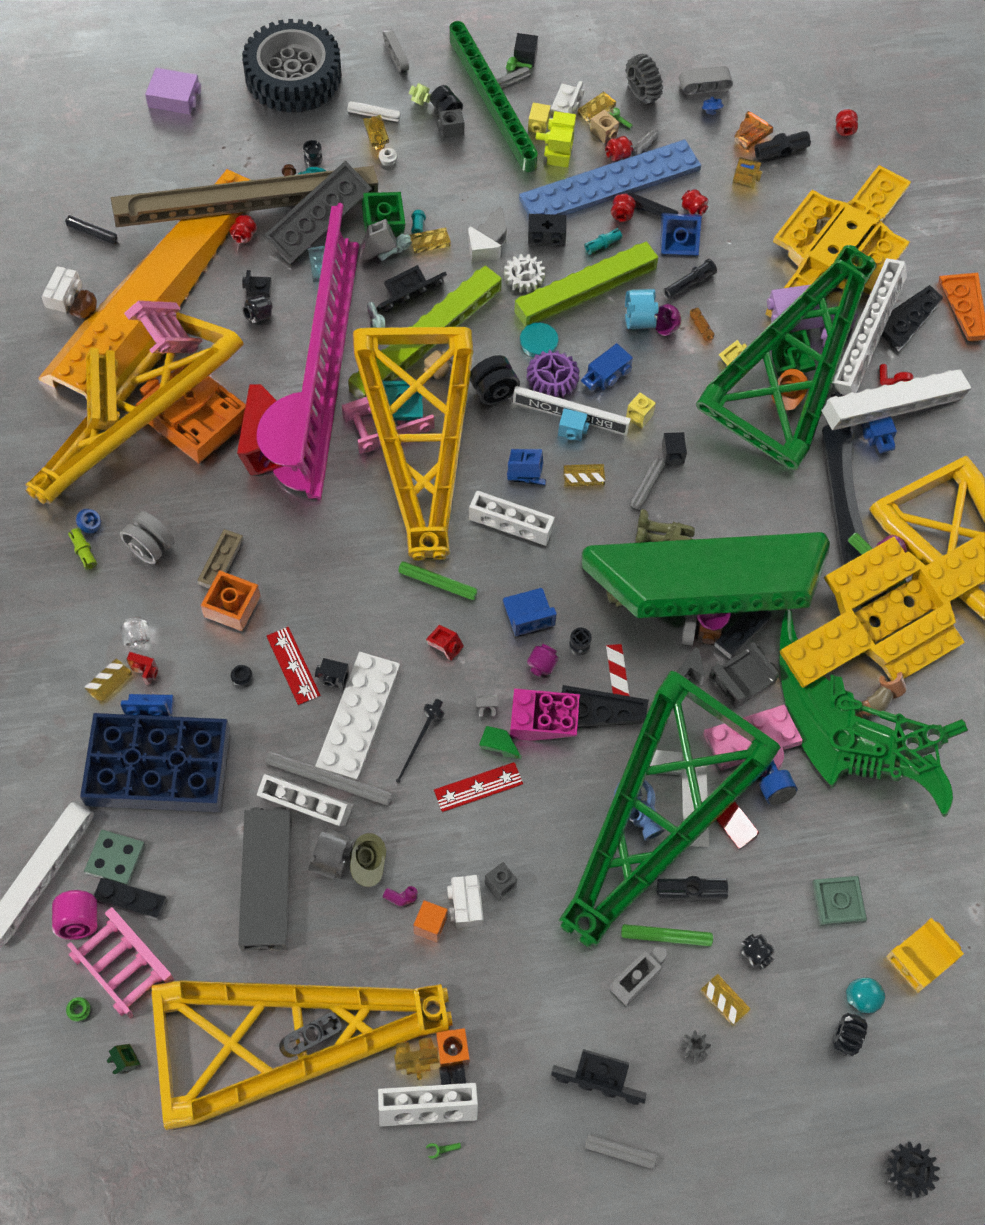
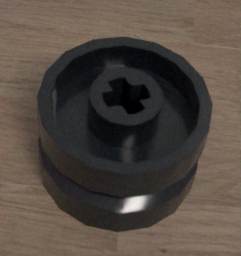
(494, 380)

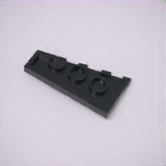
(910, 316)
(607, 708)

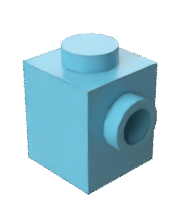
(573, 425)

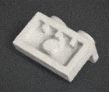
(568, 98)

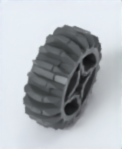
(644, 78)

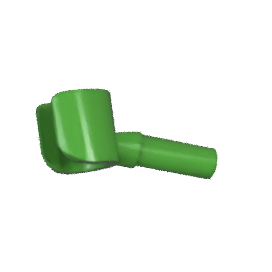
(512, 63)
(616, 114)
(442, 1149)

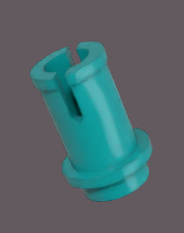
(418, 218)

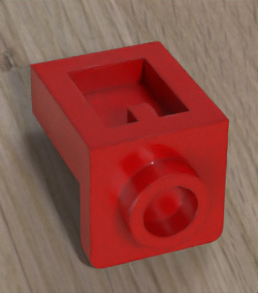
(445, 641)
(143, 664)

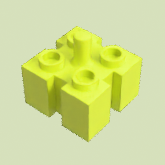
(559, 139)

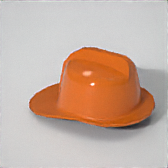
(792, 399)

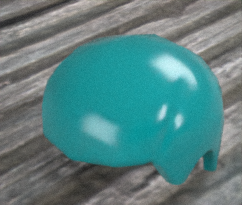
(865, 995)

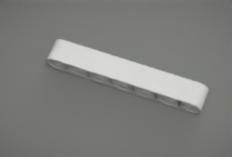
(42, 868)

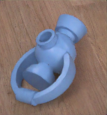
(651, 829)

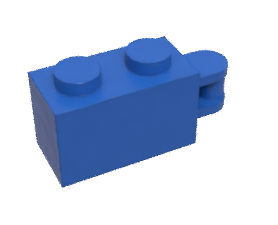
(608, 368)
(880, 432)

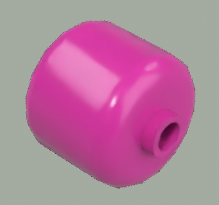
(74, 915)

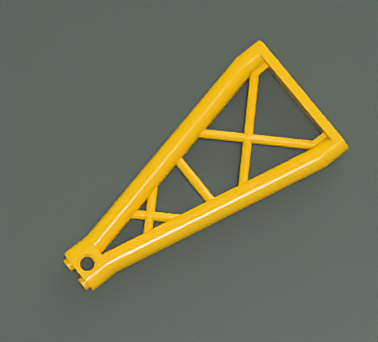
(461, 348)
(88, 447)
(894, 520)
(174, 996)

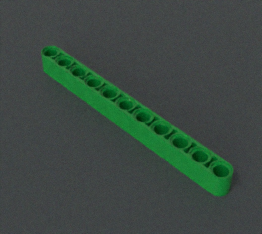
(493, 96)

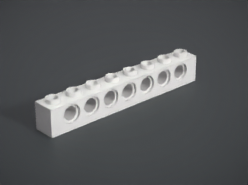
(870, 327)

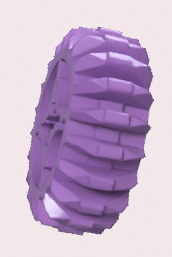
(563, 369)

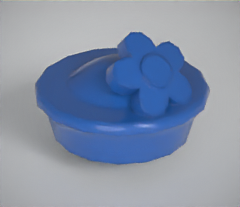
(712, 105)
(88, 520)

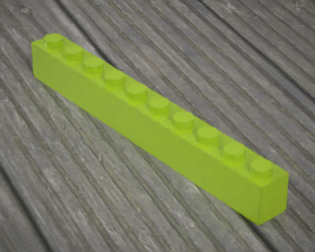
(449, 313)

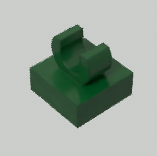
(124, 1058)

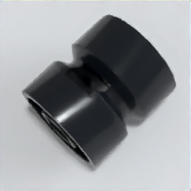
(444, 99)

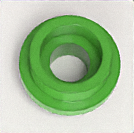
(73, 1004)

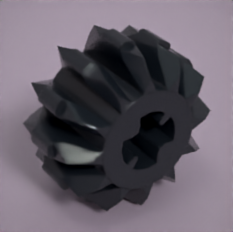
(850, 1034)

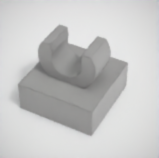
(486, 701)

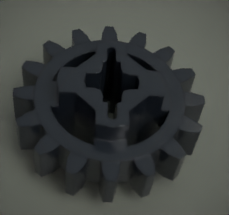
(917, 1178)

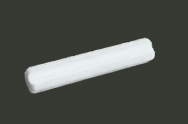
(370, 110)

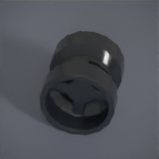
(312, 153)
(580, 646)
(458, 1074)

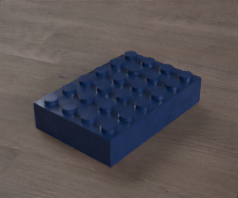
(155, 762)

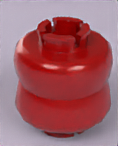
(847, 122)
(619, 148)
(694, 202)
(623, 207)
(243, 229)

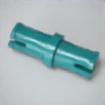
(603, 241)

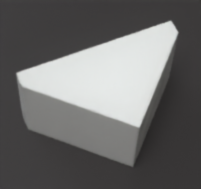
(482, 247)

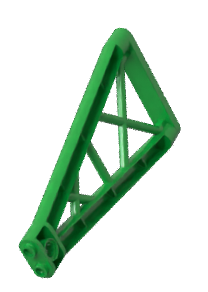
(715, 394)
(612, 836)

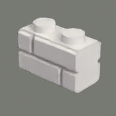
(61, 289)
(466, 902)

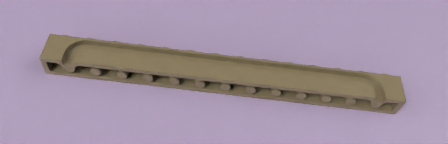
(222, 198)

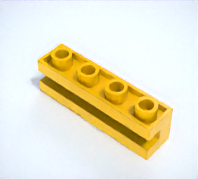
(101, 389)

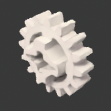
(524, 273)

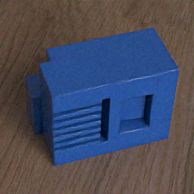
(526, 465)

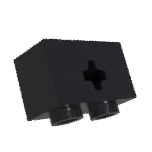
(547, 229)

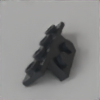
(406, 284)
(602, 1074)

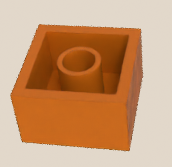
(230, 600)

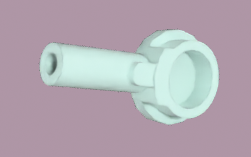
(402, 243)
(377, 320)

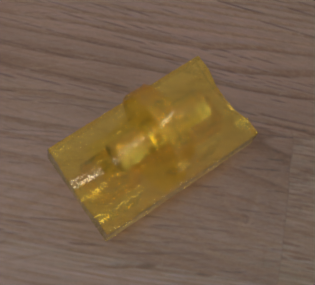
(376, 132)
(416, 1061)

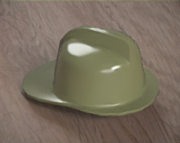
(367, 859)

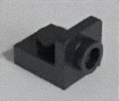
(256, 285)

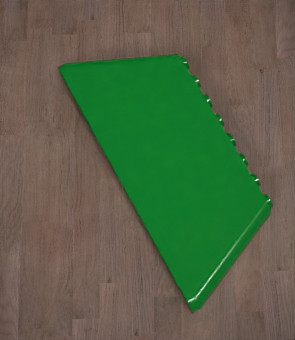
(711, 573)

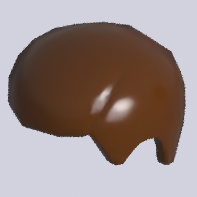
(83, 305)

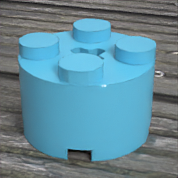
(641, 309)

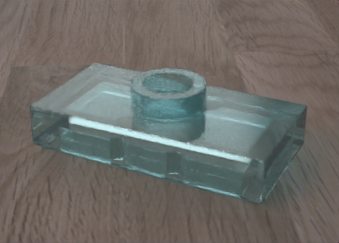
(316, 258)

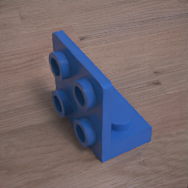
(529, 611)
(148, 705)

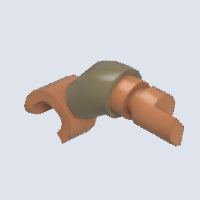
(882, 697)

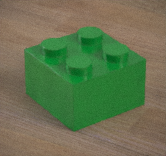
(384, 206)

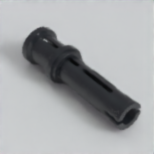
(697, 275)

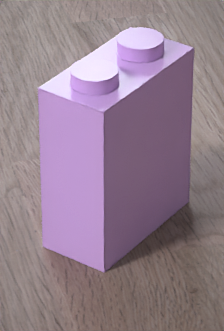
(173, 91)
(782, 298)

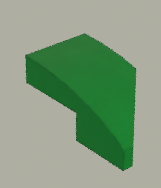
(499, 741)

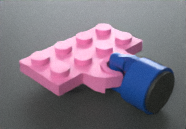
(777, 724)

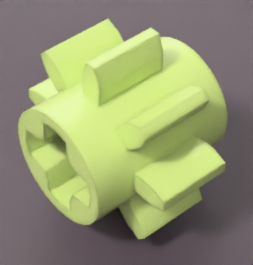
(420, 94)

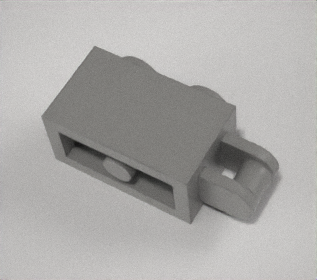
(638, 975)

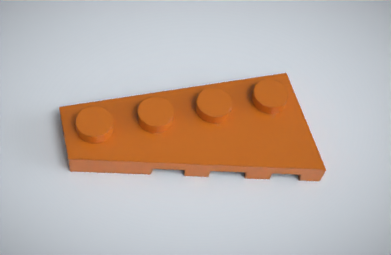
(967, 303)

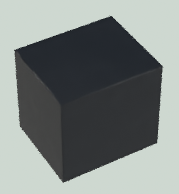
(526, 48)

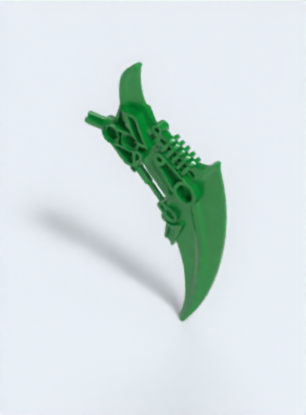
(834, 733)

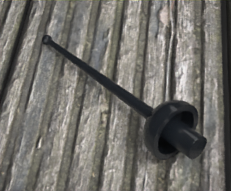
(434, 713)

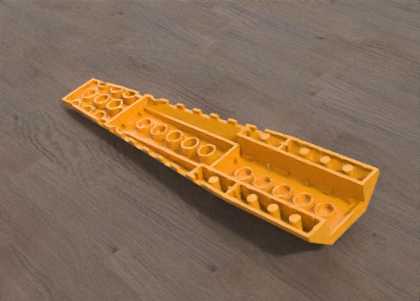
(160, 277)

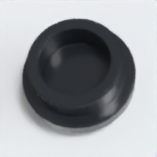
(241, 675)

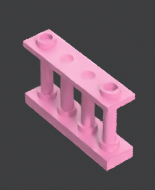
(163, 326)
(360, 407)
(128, 941)

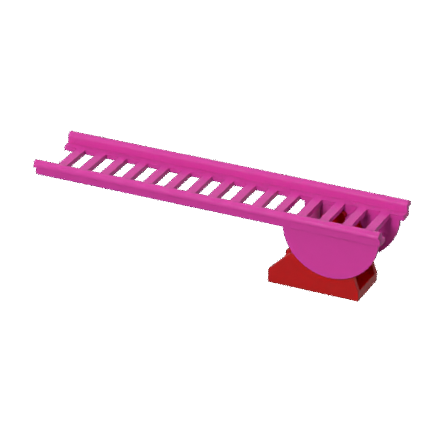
(288, 428)

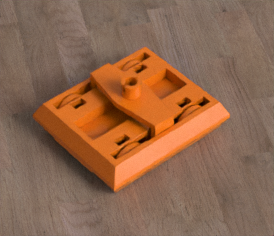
(206, 410)

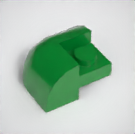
(789, 357)

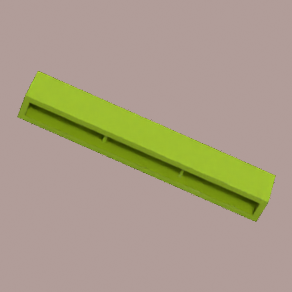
(586, 284)

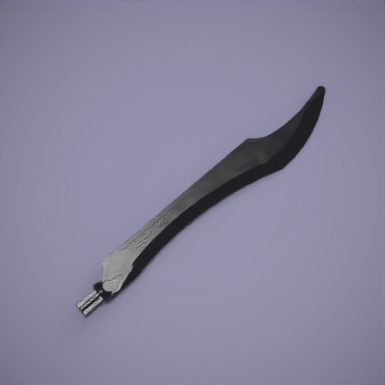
(848, 521)

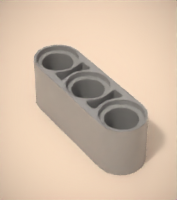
(705, 80)

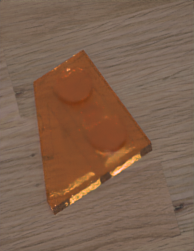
(752, 131)

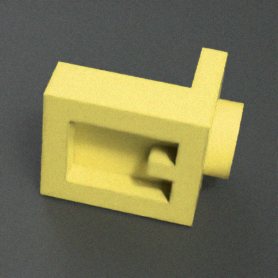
(732, 352)

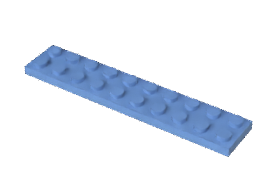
(612, 180)

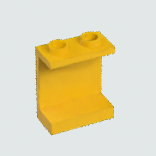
(925, 955)

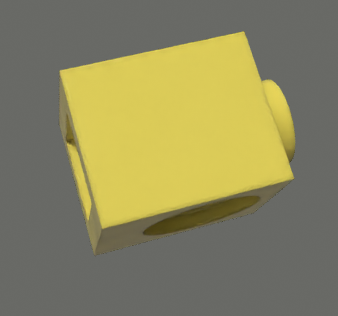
(539, 118)
(641, 410)

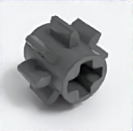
(693, 1040)

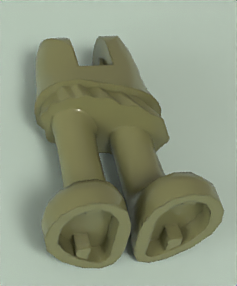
(673, 531)

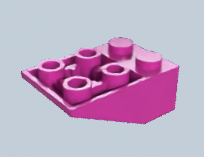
(543, 715)

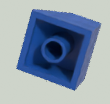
(680, 234)

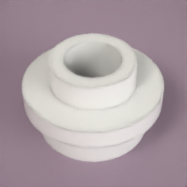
(387, 156)

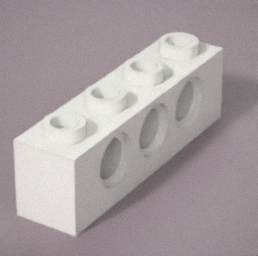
(511, 518)
(304, 800)
(427, 1104)

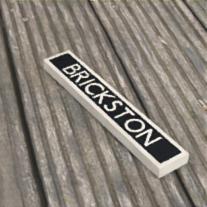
(556, 406)

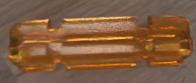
(702, 324)

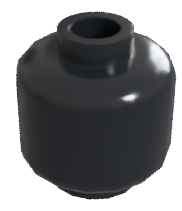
(257, 309)

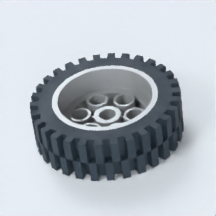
(292, 65)

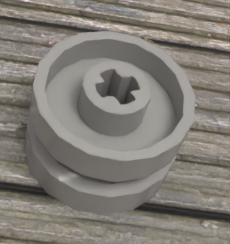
(147, 537)

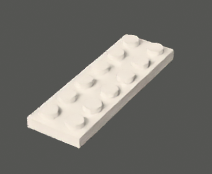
(358, 716)

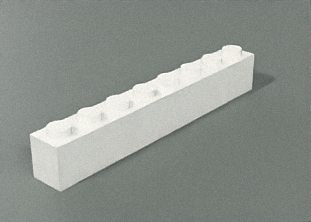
(895, 399)

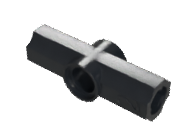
(782, 145)
(707, 889)

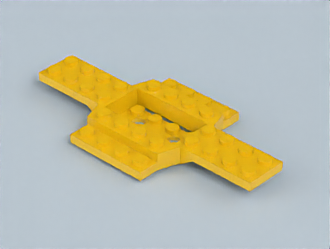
(865, 210)
(868, 576)

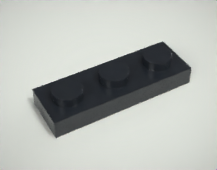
(742, 632)
(130, 899)

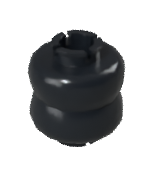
(757, 951)

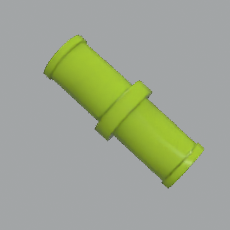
(82, 548)

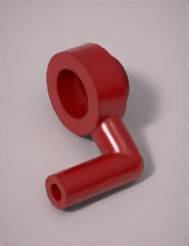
(901, 376)

